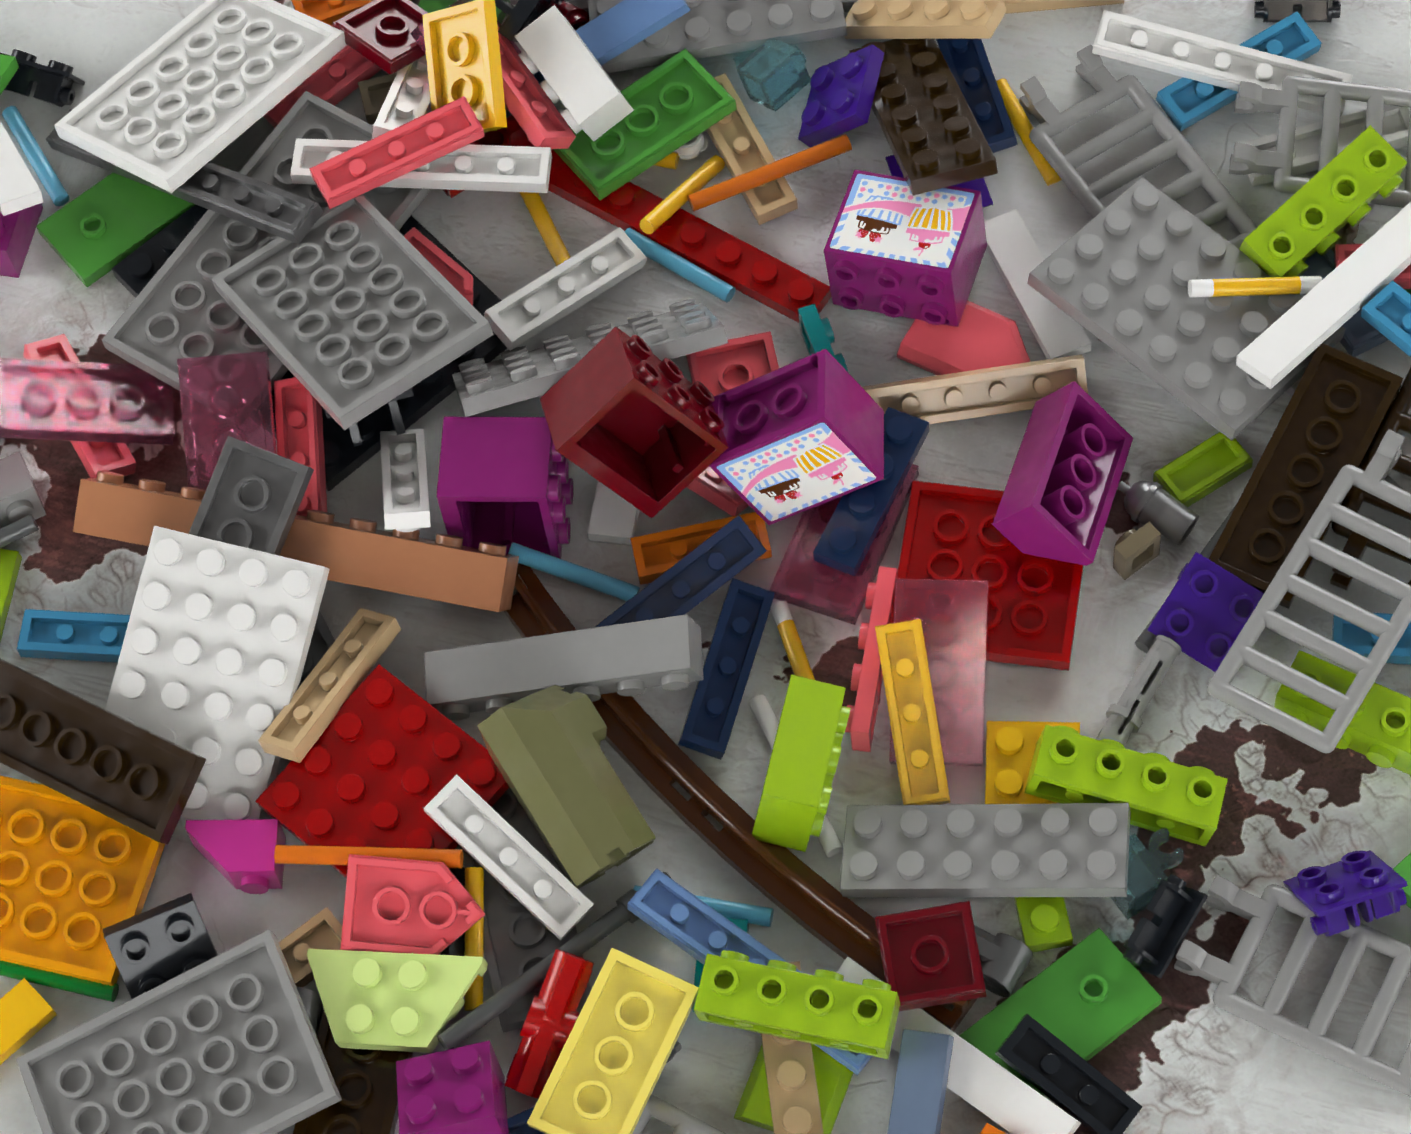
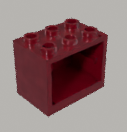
(634, 422)

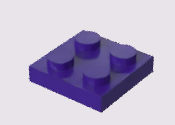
(841, 96)

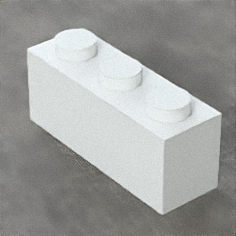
(572, 74)

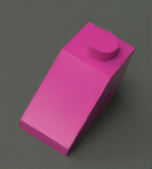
(241, 851)

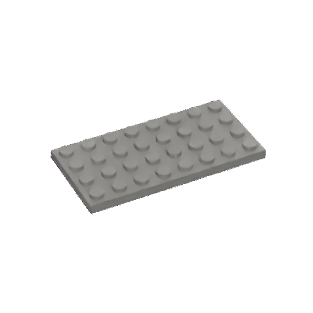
(180, 308)

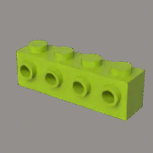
(1325, 205)
(1378, 728)
(1158, 791)
(798, 1004)

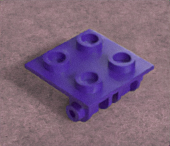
(1205, 611)
(1337, 888)

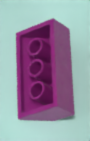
(1063, 478)

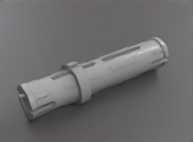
(1126, 714)

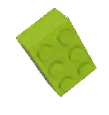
(802, 764)

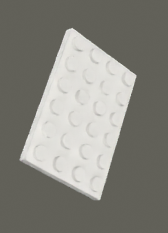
(200, 88)
(216, 659)

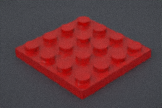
(1029, 596)
(378, 772)

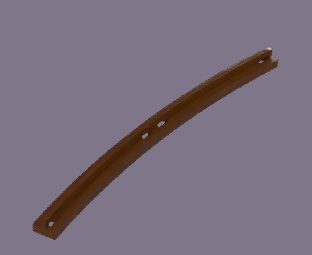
(766, 866)

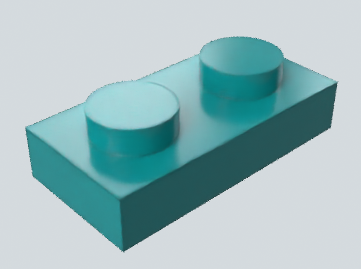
(817, 332)

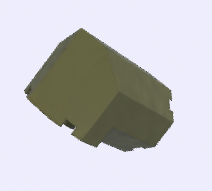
(565, 783)

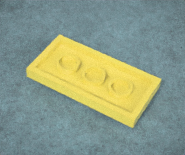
(615, 1050)

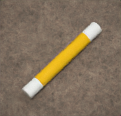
(1252, 286)
(791, 640)

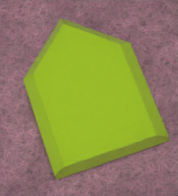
(831, 1081)

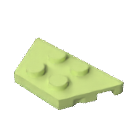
(391, 997)

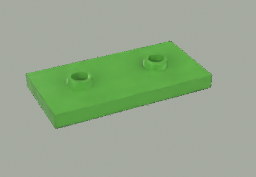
(669, 110)
(108, 224)
(1080, 998)

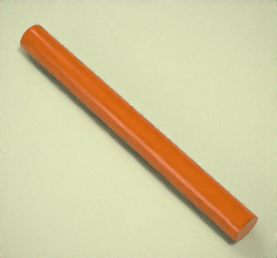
(769, 172)
(339, 854)

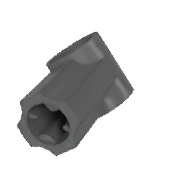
(1002, 960)

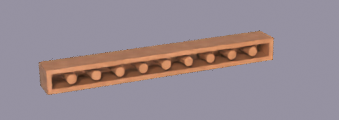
(352, 551)

